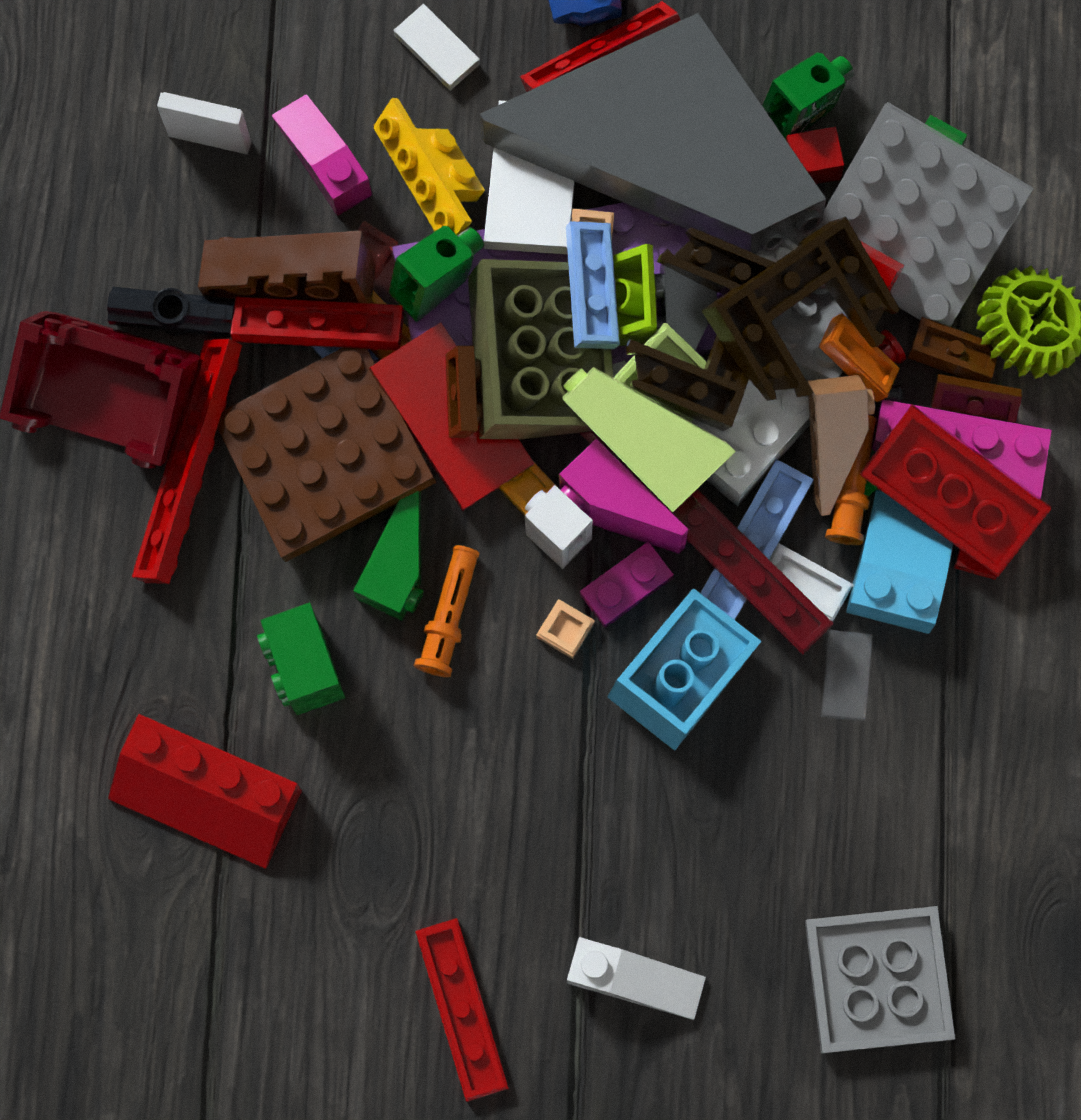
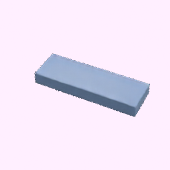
(592, 285)

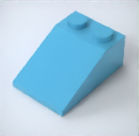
(899, 568)
(683, 669)

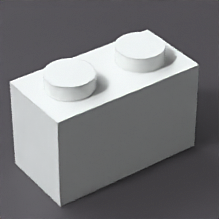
(557, 525)

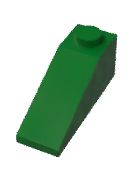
(394, 568)

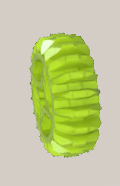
(1007, 322)

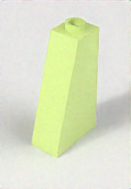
(653, 441)

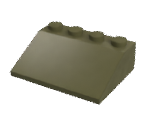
(526, 348)

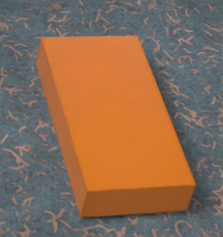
(856, 357)

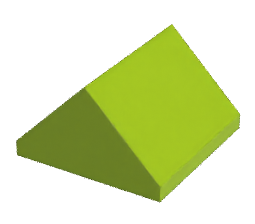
(635, 294)

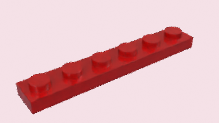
(187, 462)

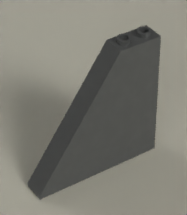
(668, 134)

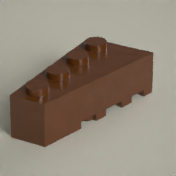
(290, 267)

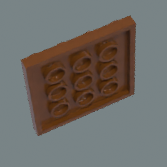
(322, 451)

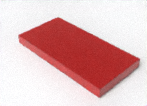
(418, 390)
(955, 490)

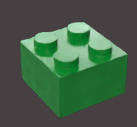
(302, 658)

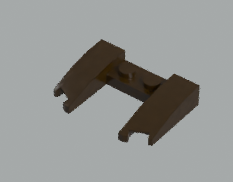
(825, 257)
(717, 390)

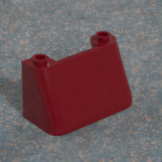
(98, 384)

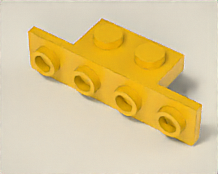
(430, 167)

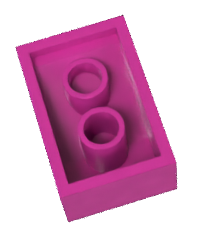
(619, 500)

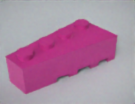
(1010, 446)

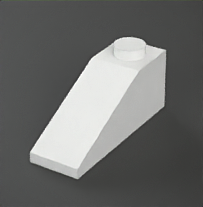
(635, 978)

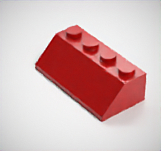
(203, 791)

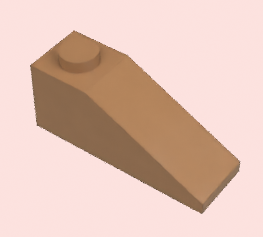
(837, 431)

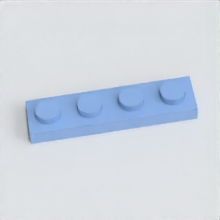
(763, 526)

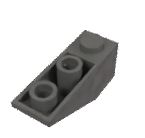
(682, 304)

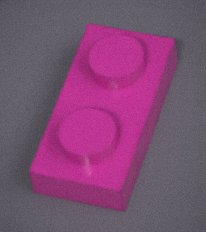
(626, 584)

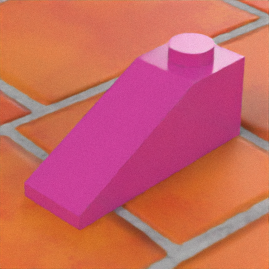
(323, 154)

